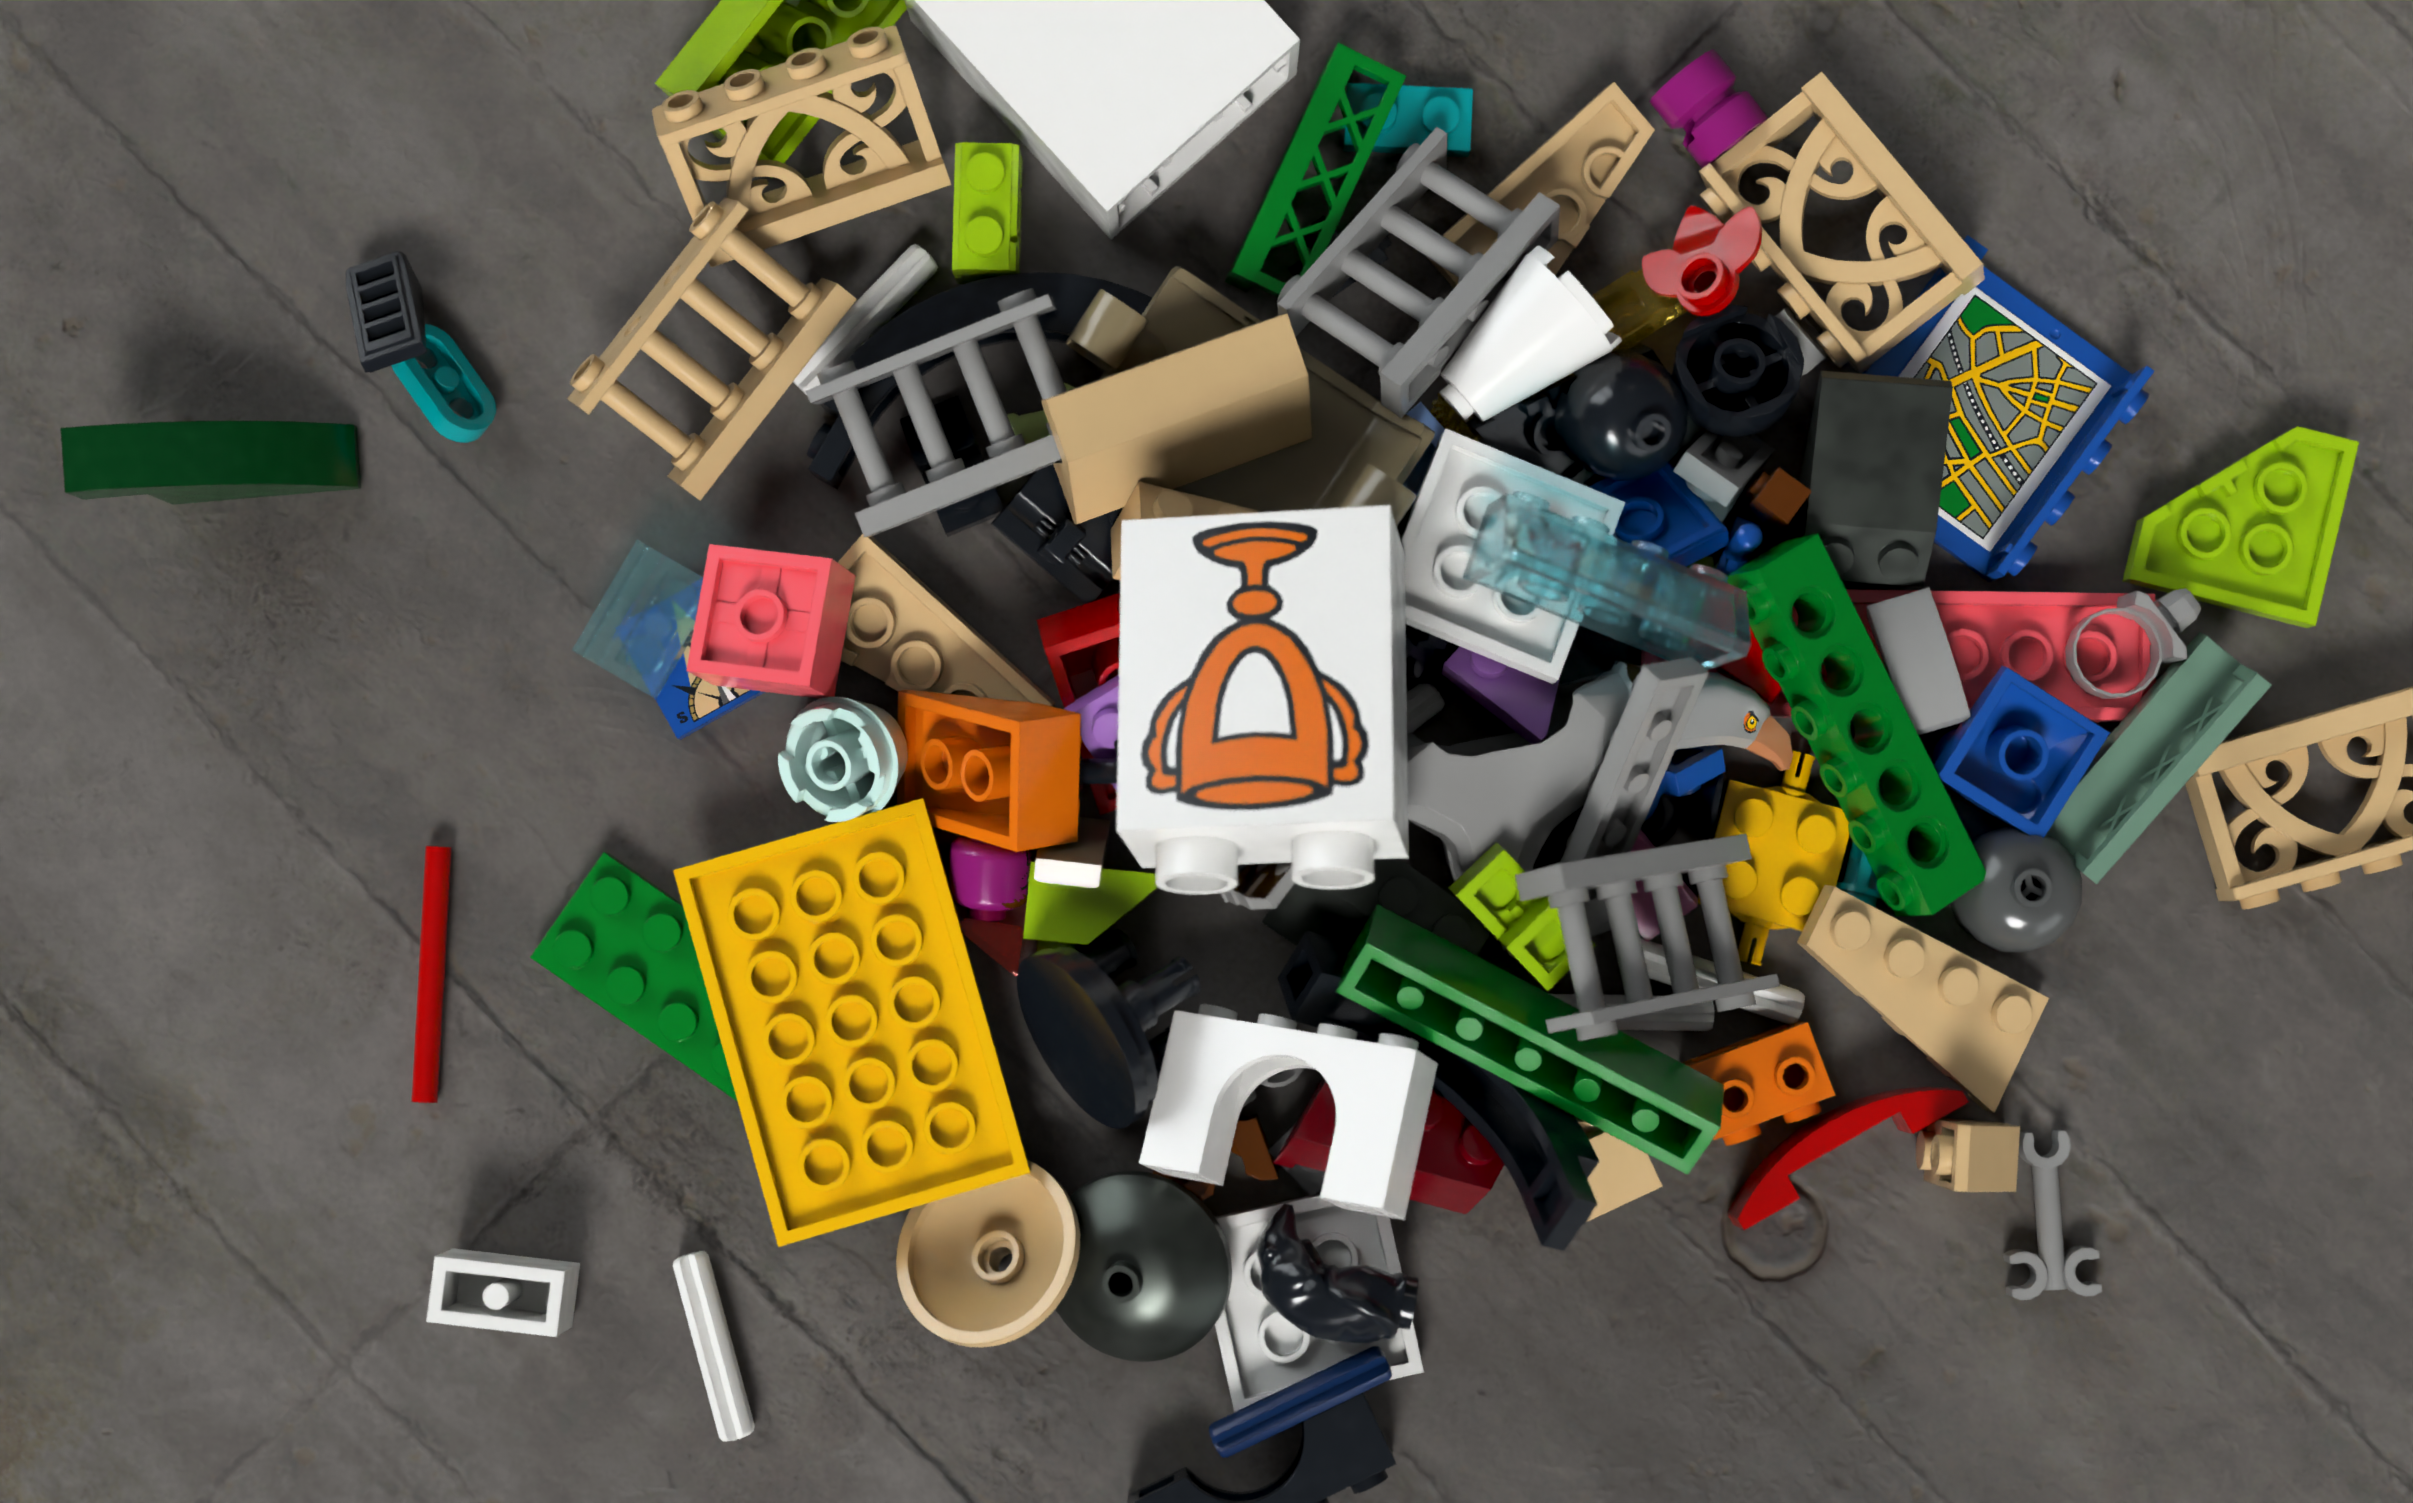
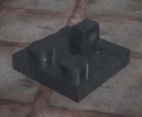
(1044, 530)

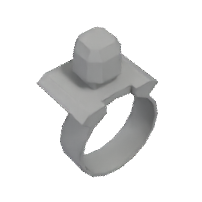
(2161, 623)

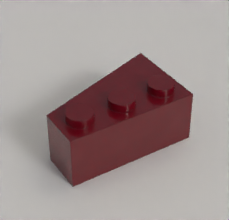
(1453, 1160)

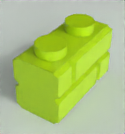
(986, 210)

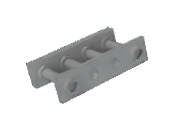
(1443, 323)
(947, 477)
(1614, 882)

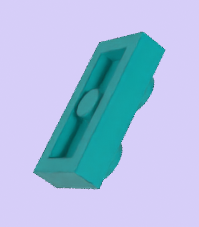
(1415, 116)

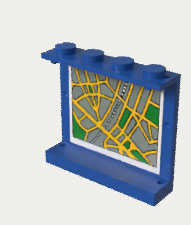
(2021, 420)

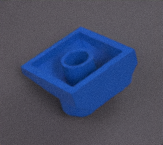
(2018, 753)

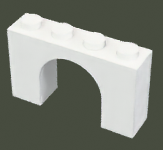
(1219, 1061)

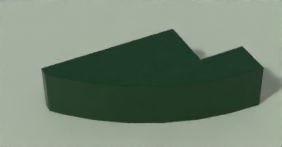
(209, 459)

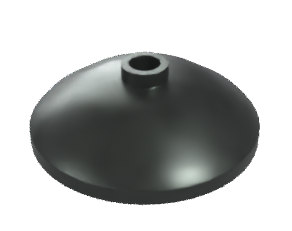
(1169, 1251)

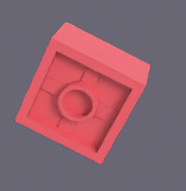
(771, 621)

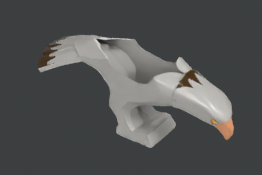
(1521, 791)

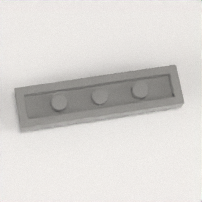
(1636, 759)

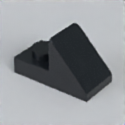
(963, 445)

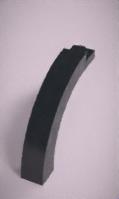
(944, 314)
(1533, 1138)

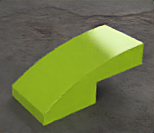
(1523, 927)

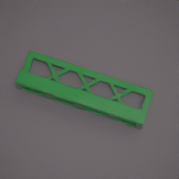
(1296, 159)

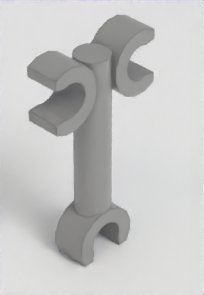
(2052, 1267)

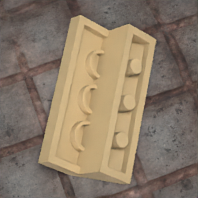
(1180, 417)

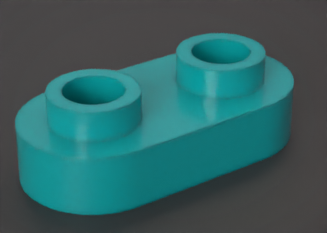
(447, 387)

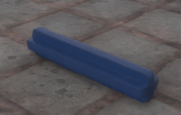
(1300, 1401)

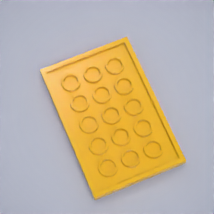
(851, 1022)

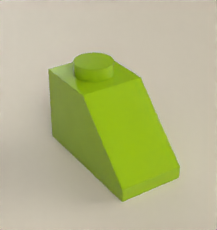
(1079, 915)

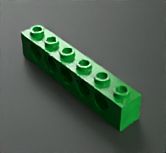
(1885, 740)

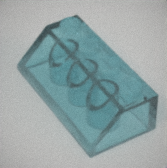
(1608, 583)

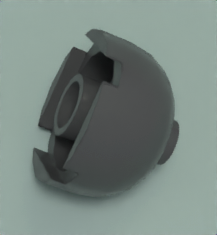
(2001, 911)

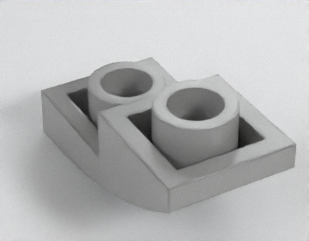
(1919, 660)

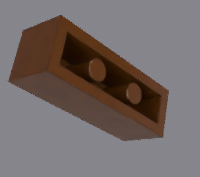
(1772, 501)

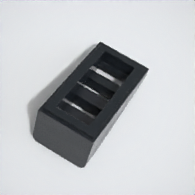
(386, 311)

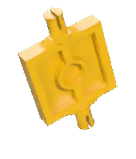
(1793, 851)

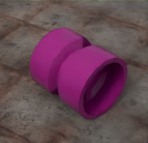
(1708, 107)

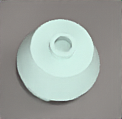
(843, 758)

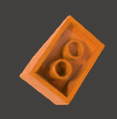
(992, 767)

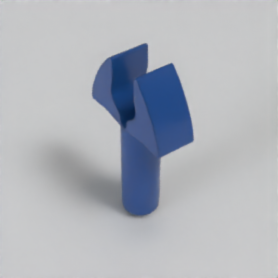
(1743, 541)

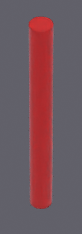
(431, 974)

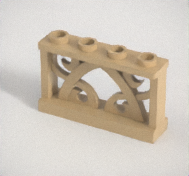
(801, 85)
(1843, 137)
(2243, 768)

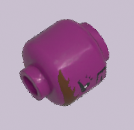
(987, 878)

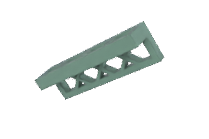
(2155, 753)

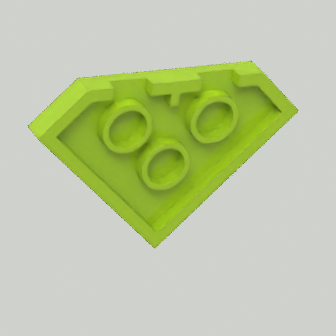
(2254, 531)

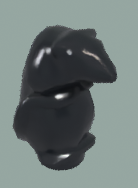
(1326, 1300)

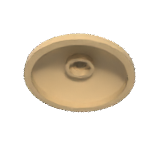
(954, 1252)

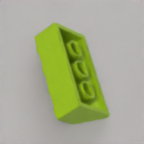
(766, 34)

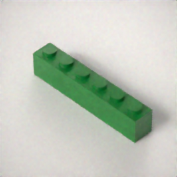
(1503, 1029)

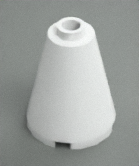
(1526, 340)

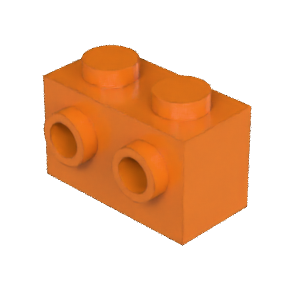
(1766, 1079)

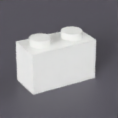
(503, 1292)

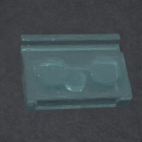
(643, 620)

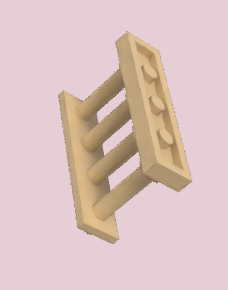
(774, 357)

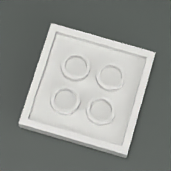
(1439, 541)
(1262, 1347)

